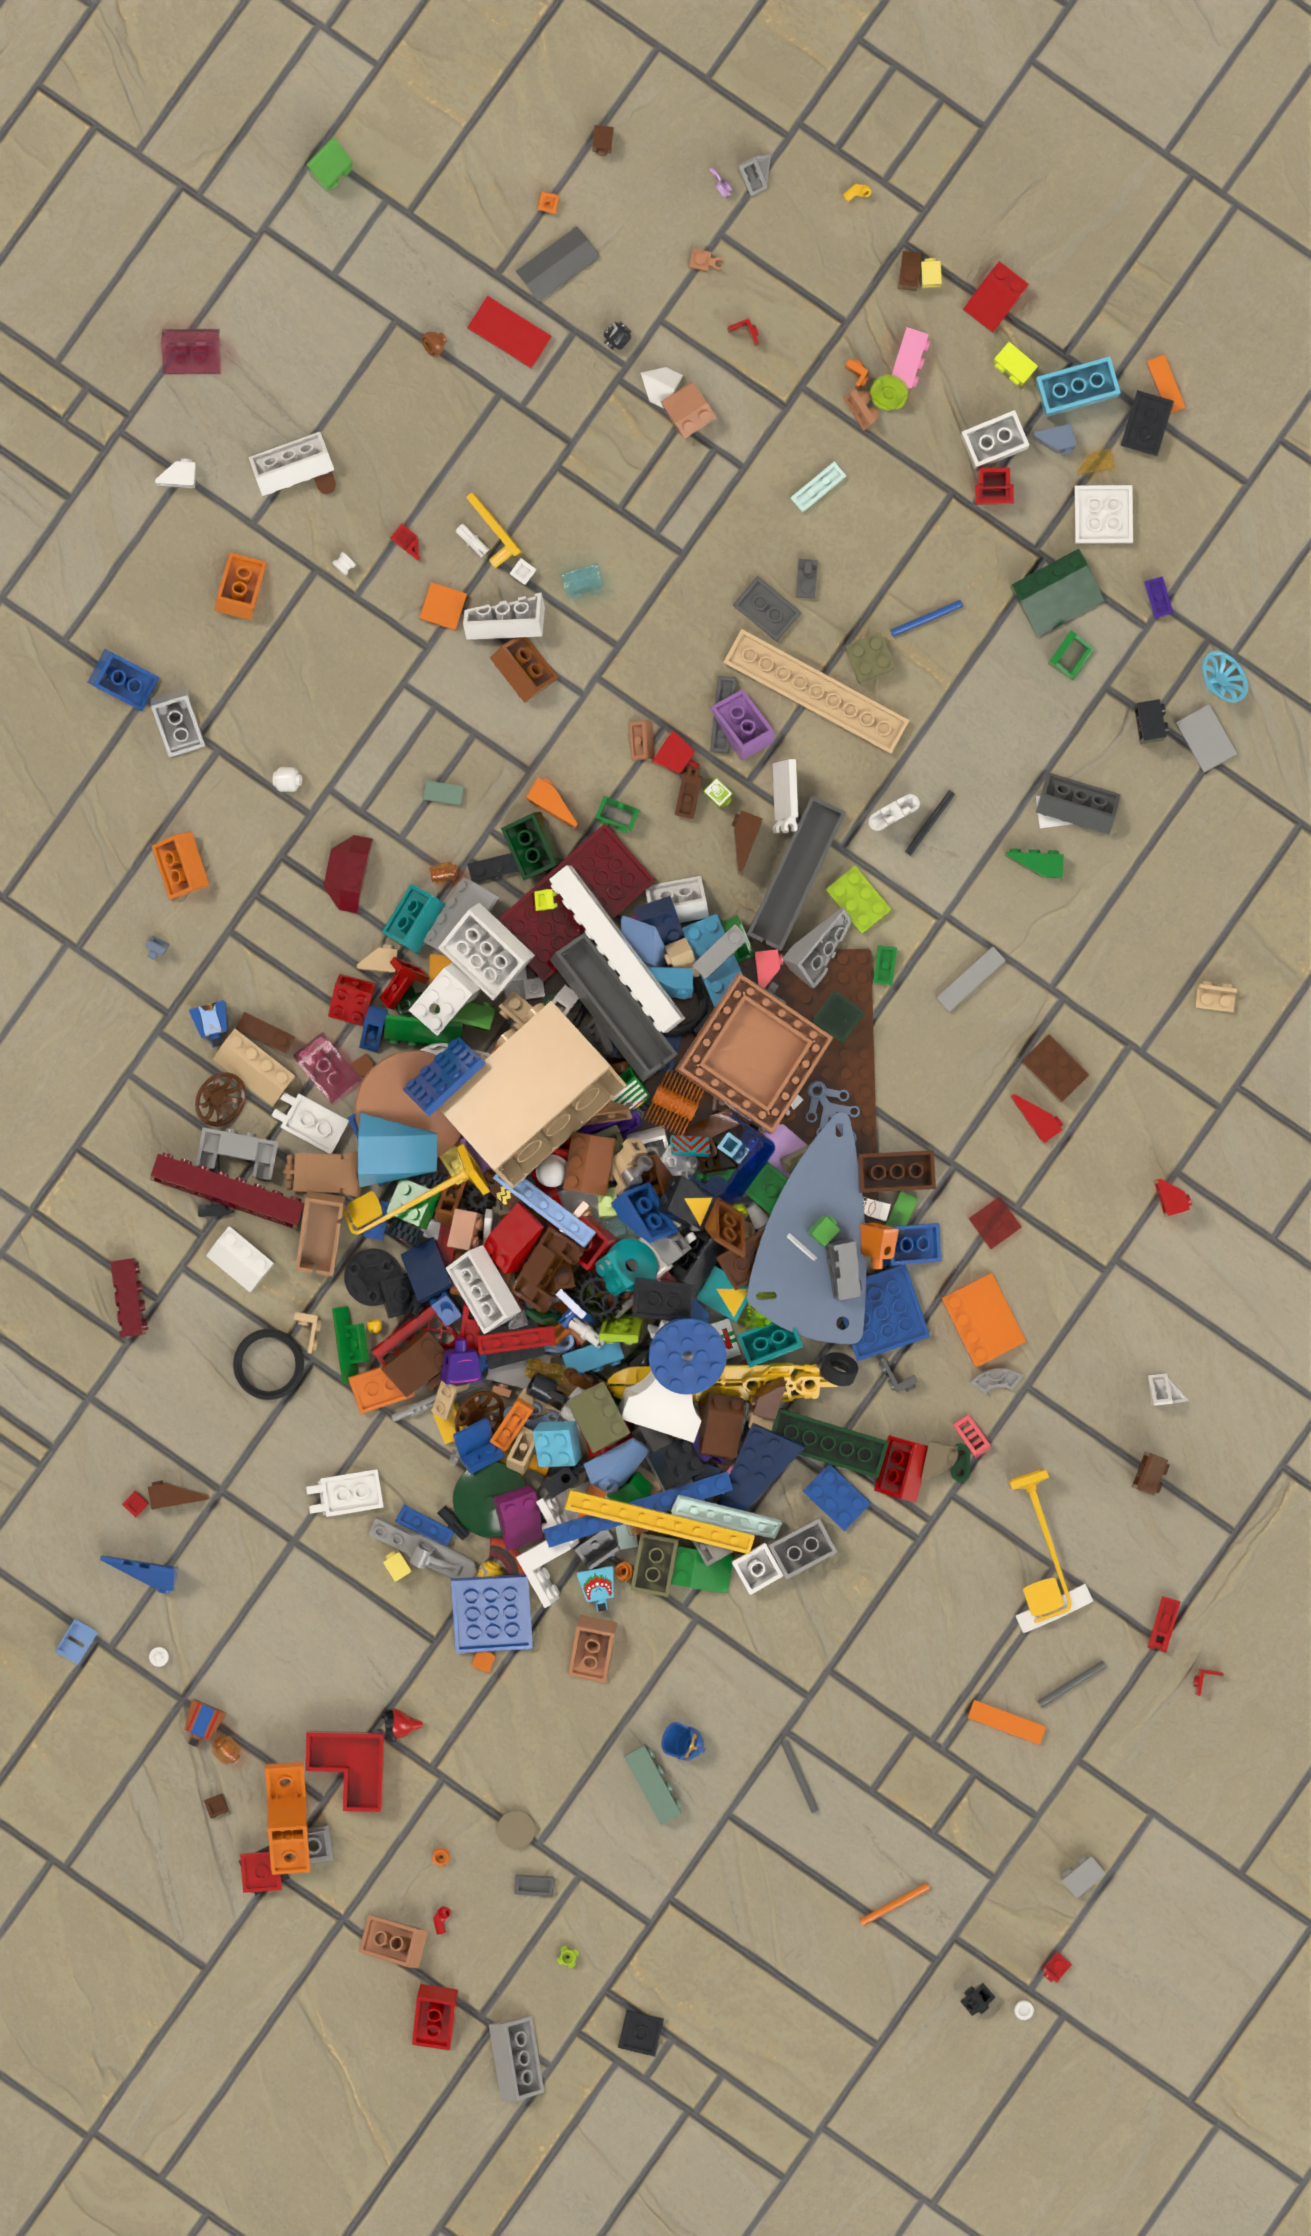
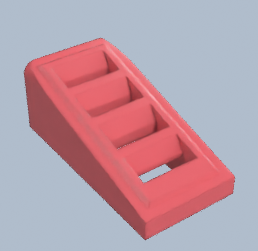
(976, 1453)

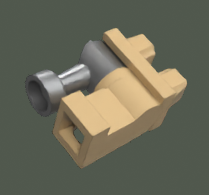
(624, 1165)

